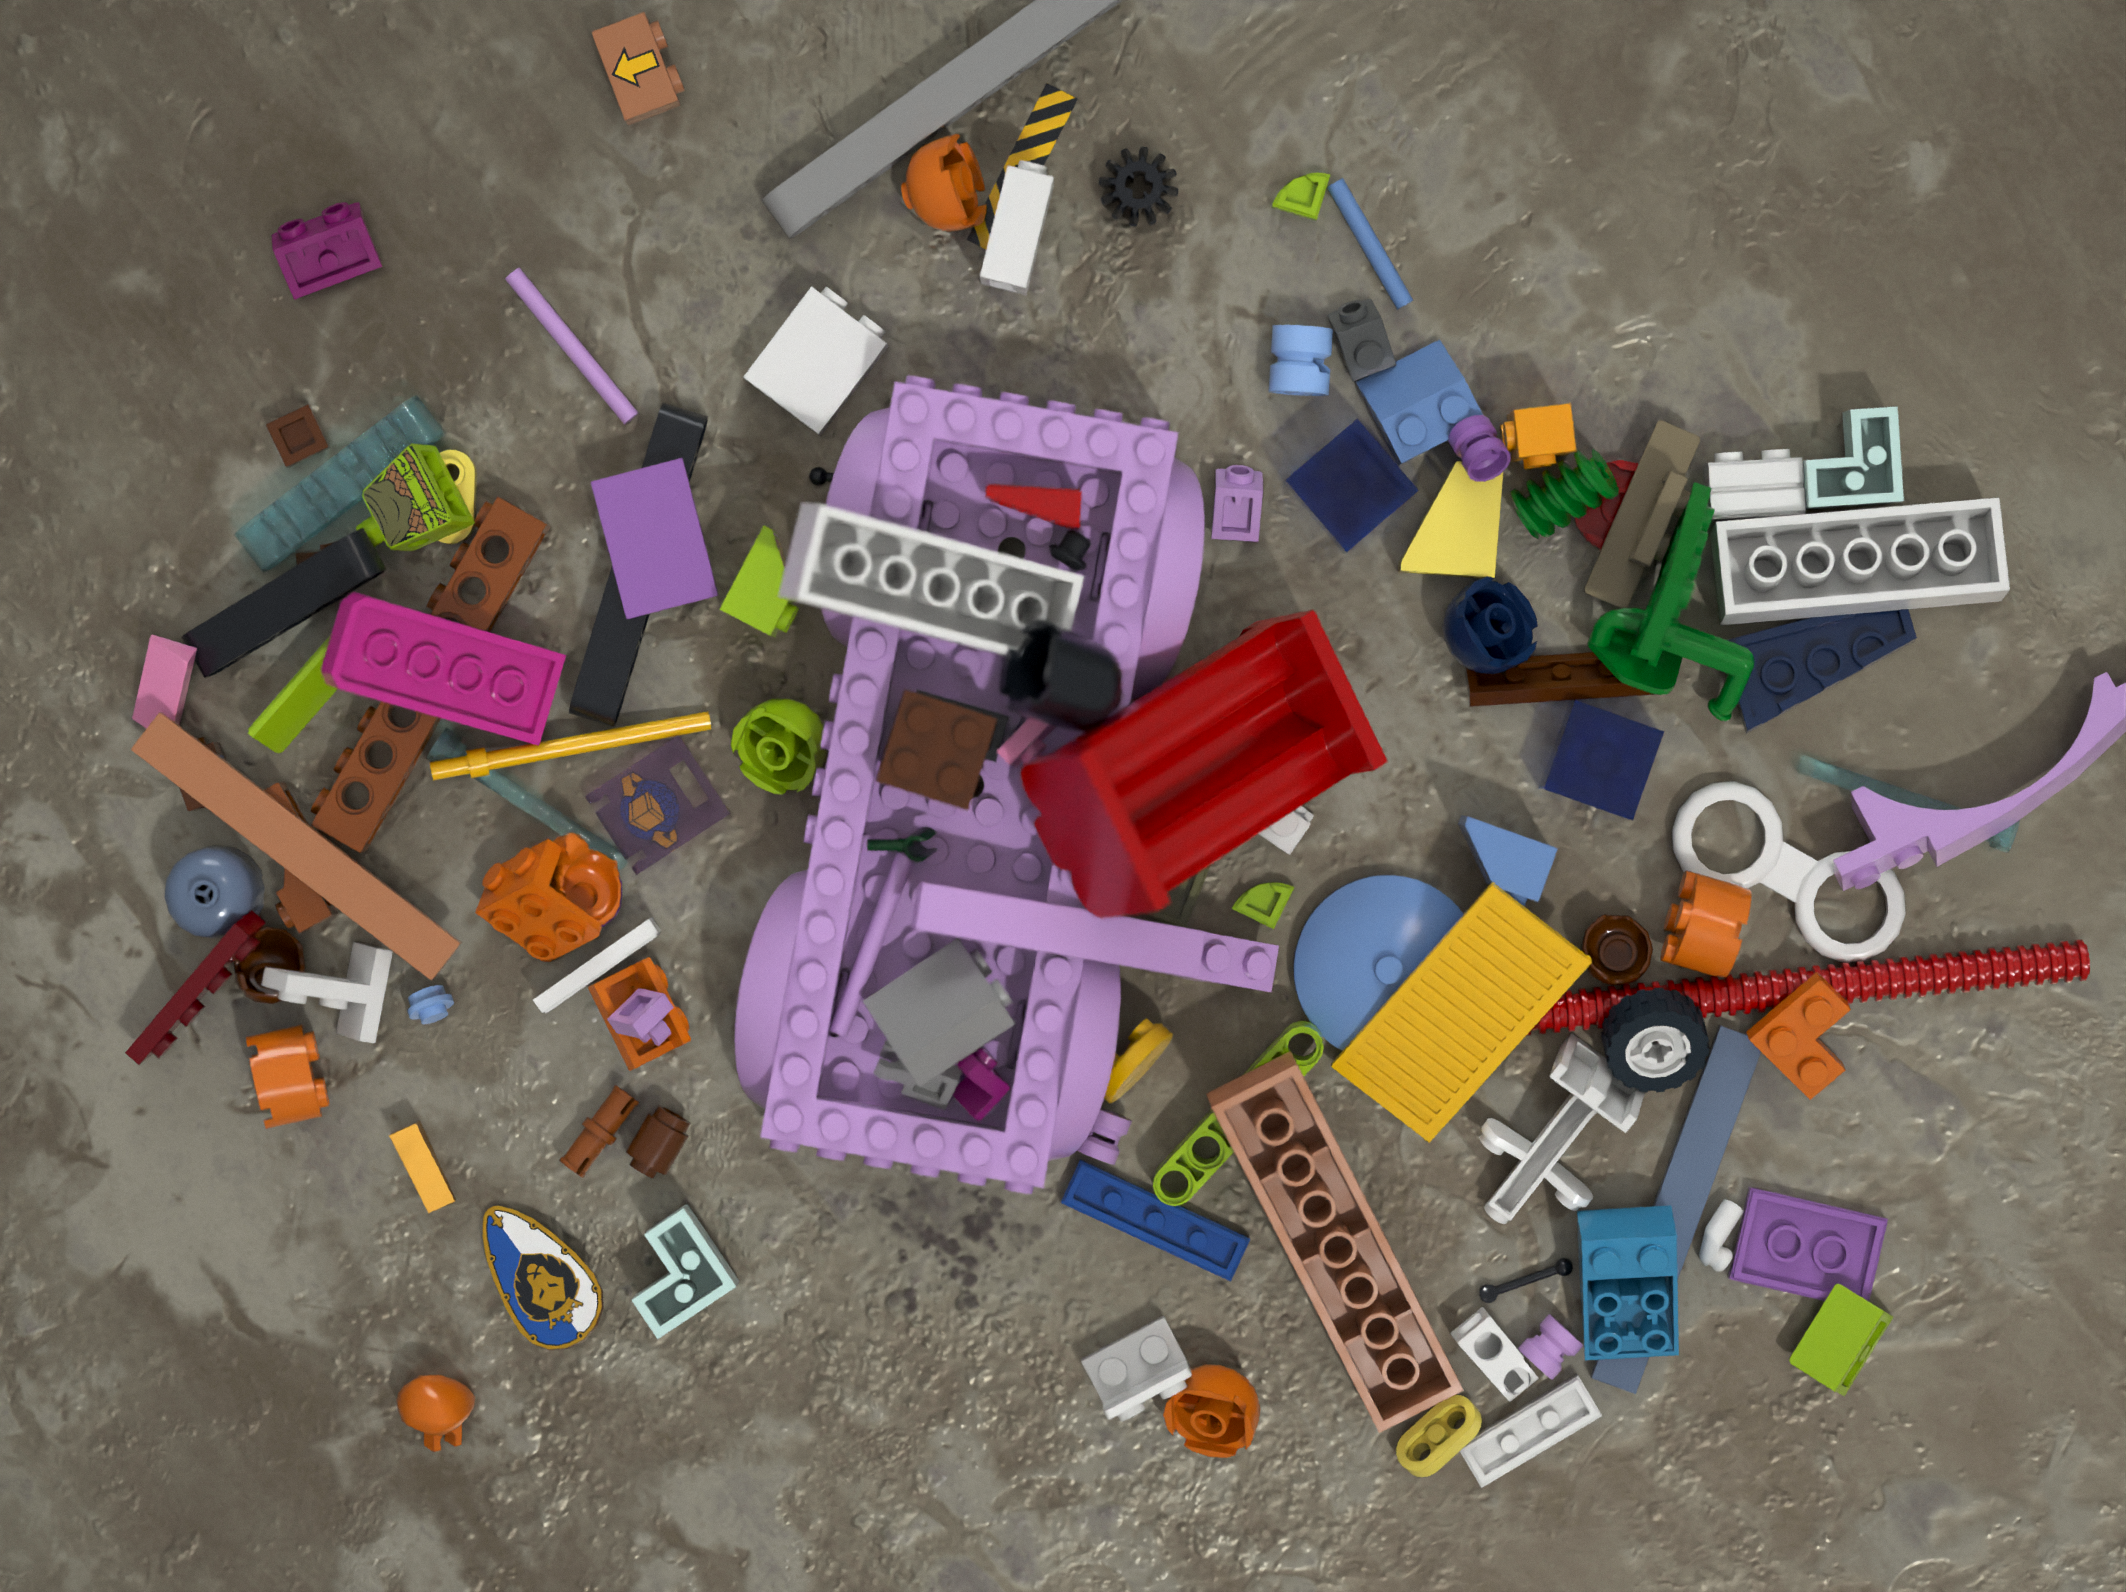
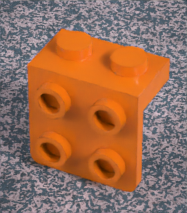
(529, 910)

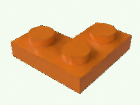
(1792, 1031)

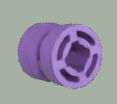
(1480, 449)

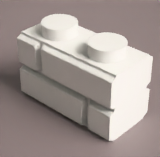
(1755, 486)

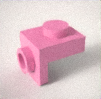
(1026, 742)

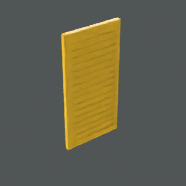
(1461, 1012)

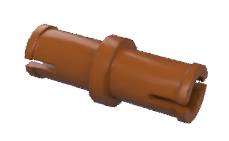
(599, 1131)

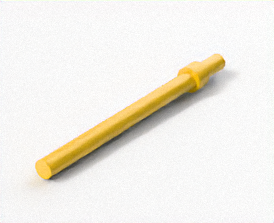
(479, 762)

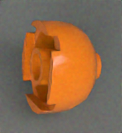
(944, 185)
(1214, 1411)

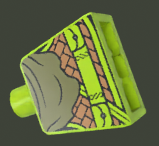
(414, 501)

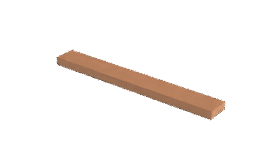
(296, 846)

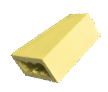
(1458, 529)

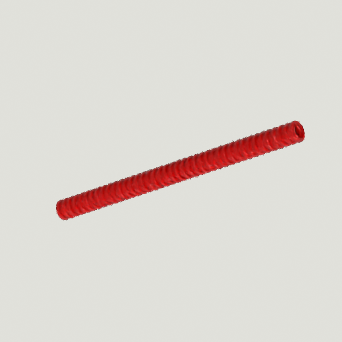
(1850, 982)

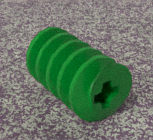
(1565, 495)

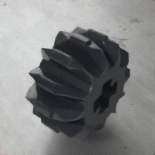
(1124, 195)

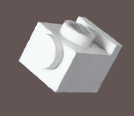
(1289, 830)

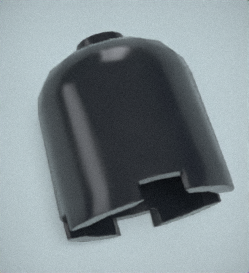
(1061, 678)

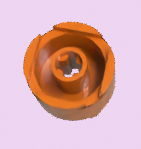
(1706, 924)
(286, 1075)

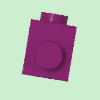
(981, 1086)

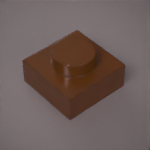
(298, 436)

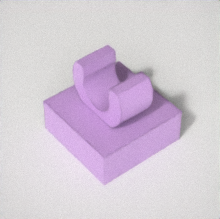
(642, 1016)

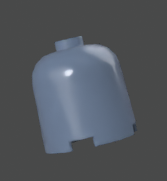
(235, 888)

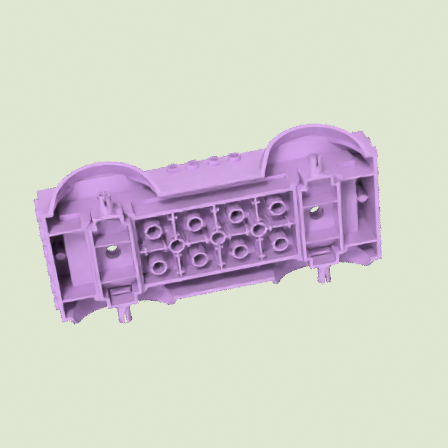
(818, 1086)

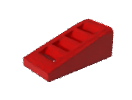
(1049, 504)

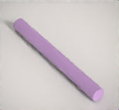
(571, 346)
(871, 944)

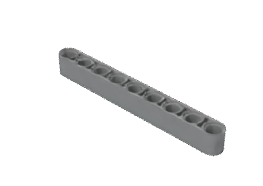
(928, 110)

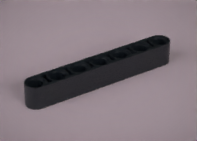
(615, 639)

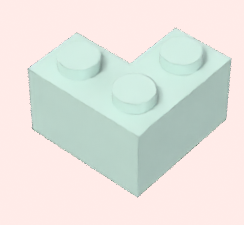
(1870, 467)
(695, 1273)

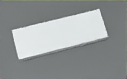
(597, 966)
(1530, 1430)

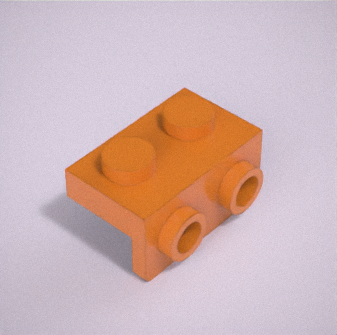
(617, 988)

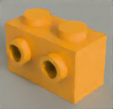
(1539, 435)

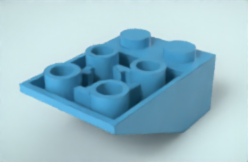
(1628, 1282)

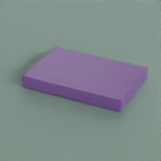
(654, 538)
(1806, 1246)

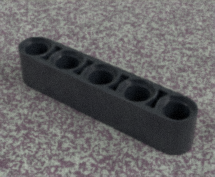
(284, 602)

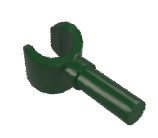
(910, 846)

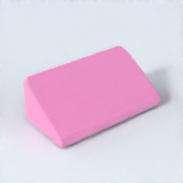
(164, 680)

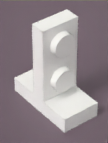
(357, 996)

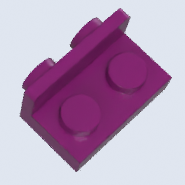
(325, 249)

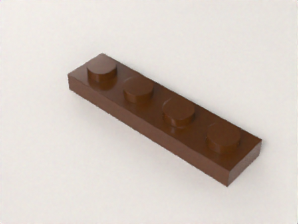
(1547, 680)

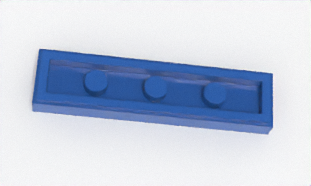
(1154, 1222)

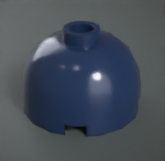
(1489, 626)

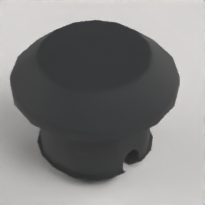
(1071, 550)

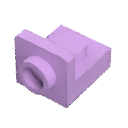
(1237, 504)

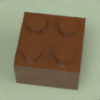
(935, 749)

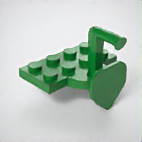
(1653, 642)

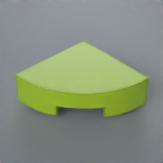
(1303, 195)
(1264, 902)

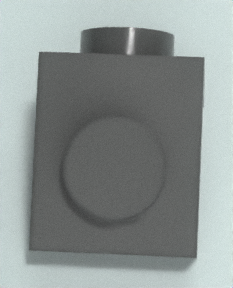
(1362, 338)

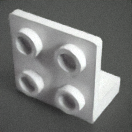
(1138, 1369)

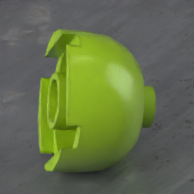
(780, 745)

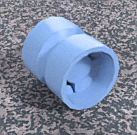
(1300, 360)

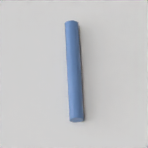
(1370, 243)

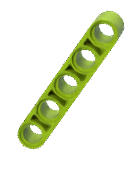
(1200, 1169)

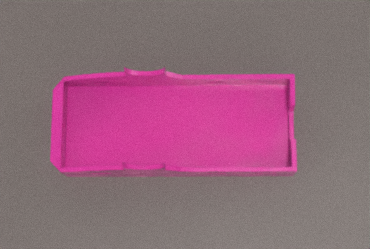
(441, 668)

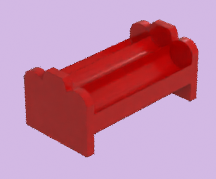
(1200, 765)

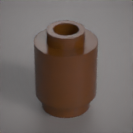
(658, 1142)

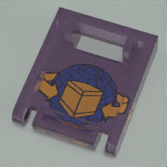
(652, 810)

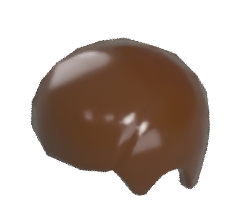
(1617, 948)
(275, 950)

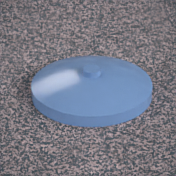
(1364, 947)

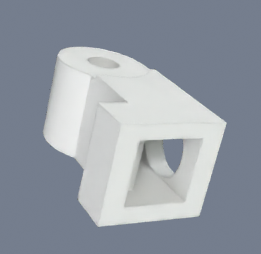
(1494, 1354)

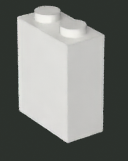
(1017, 227)
(817, 359)

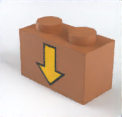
(637, 68)

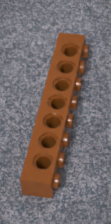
(359, 826)

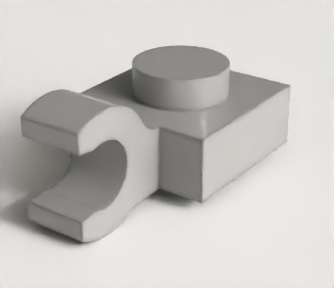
(935, 1092)

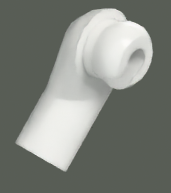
(1716, 1233)

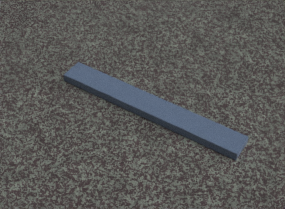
(1695, 1162)

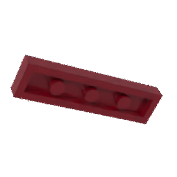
(208, 976)

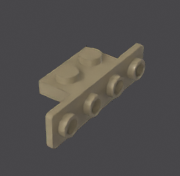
(1643, 515)

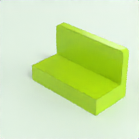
(1840, 1339)

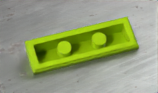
(294, 705)

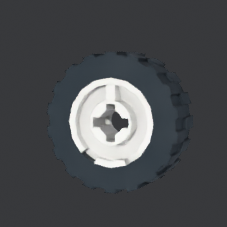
(1649, 1018)

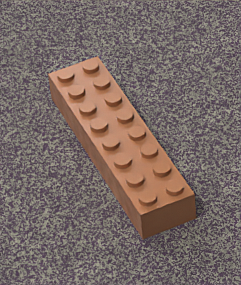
(1334, 1241)

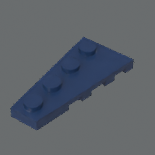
(1813, 656)

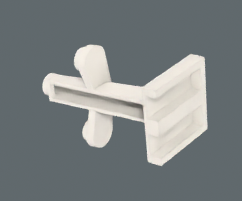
(1592, 1091)

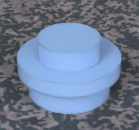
(429, 1004)

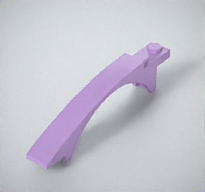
(1905, 832)
(1082, 935)

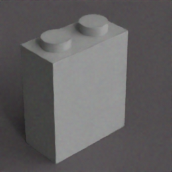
(941, 1011)

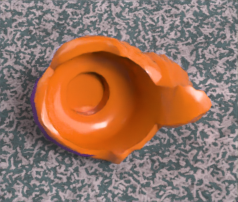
(587, 878)

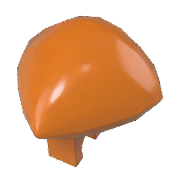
(436, 1408)

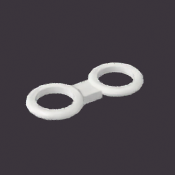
(1786, 871)

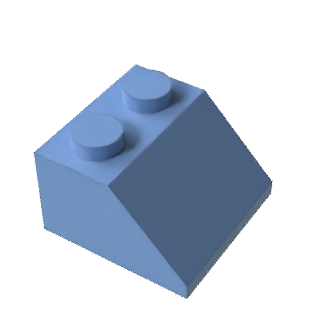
(1418, 401)
(1509, 859)

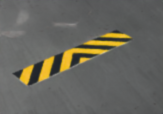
(1032, 146)

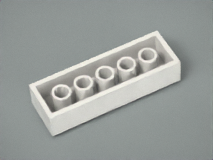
(1859, 561)
(922, 581)

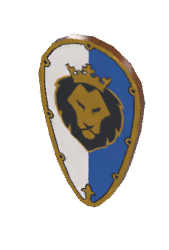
(541, 1280)

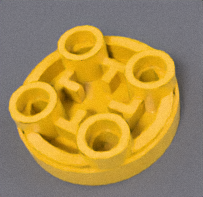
(1146, 1046)

